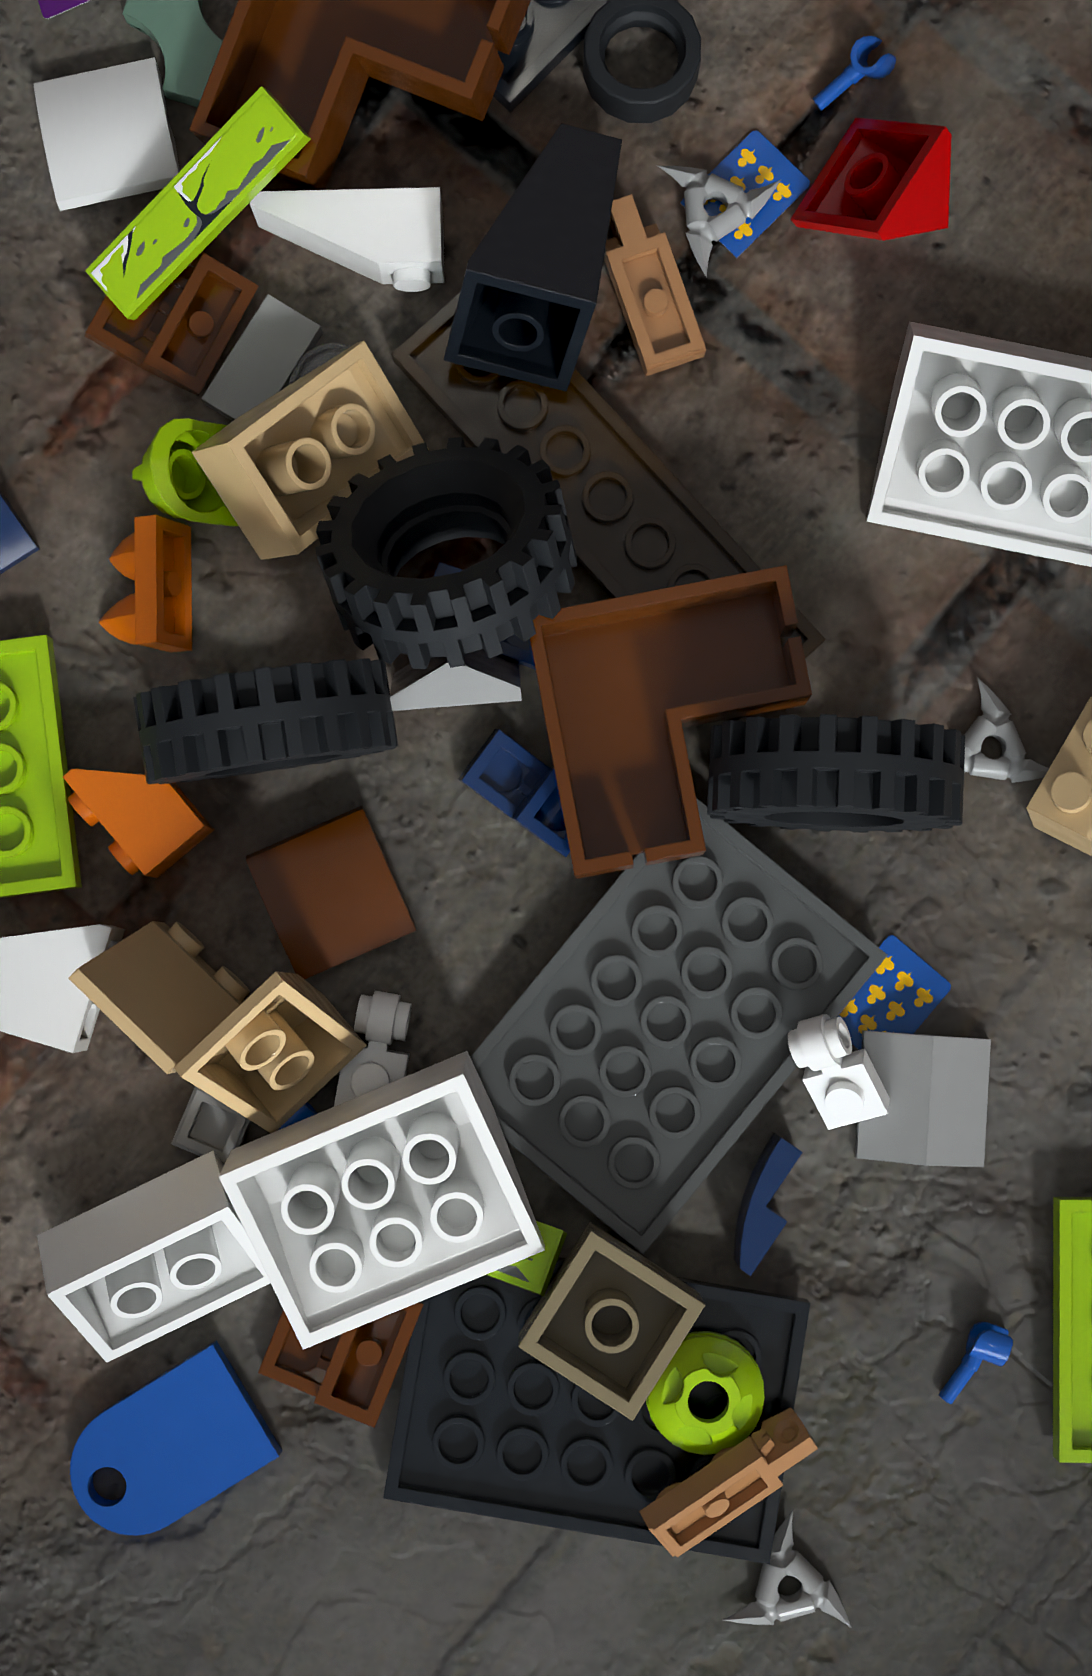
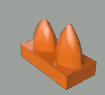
(161, 566)

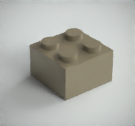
(611, 1321)

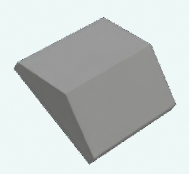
(477, 682)
(935, 1100)

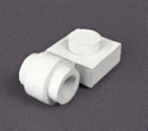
(382, 1020)
(838, 1080)

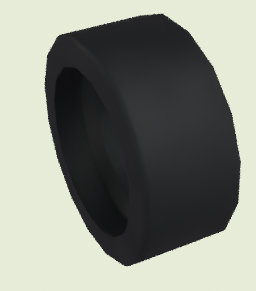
(641, 104)

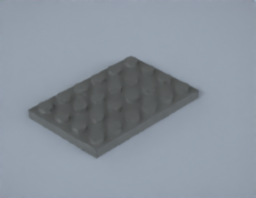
(667, 1027)

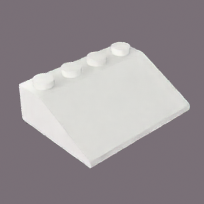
(988, 445)
(382, 1200)

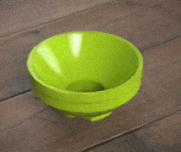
(715, 1359)

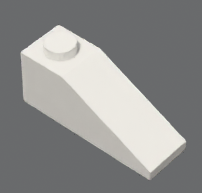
(375, 232)

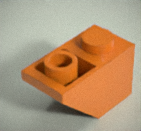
(148, 821)

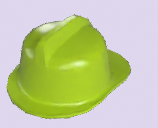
(175, 478)

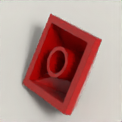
(882, 182)

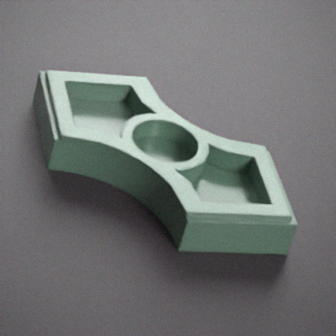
(184, 40)

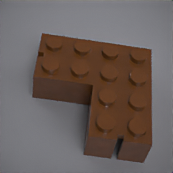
(324, 51)
(626, 682)

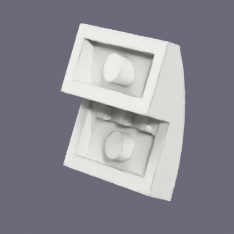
(106, 133)

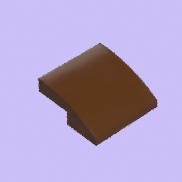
(183, 327)
(330, 893)
(346, 1371)

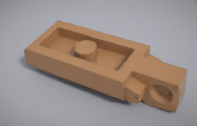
(650, 291)
(728, 1484)

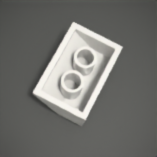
(150, 1259)

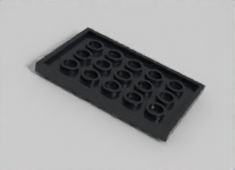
(521, 1443)

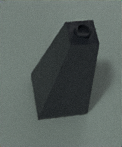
(540, 265)

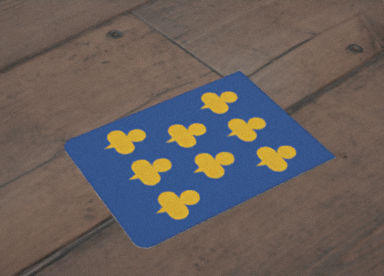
(753, 166)
(895, 995)

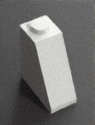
(35, 986)

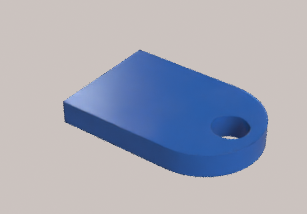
(173, 1444)

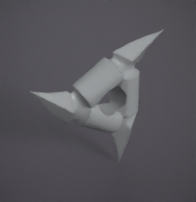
(706, 187)
(996, 724)
(811, 1595)

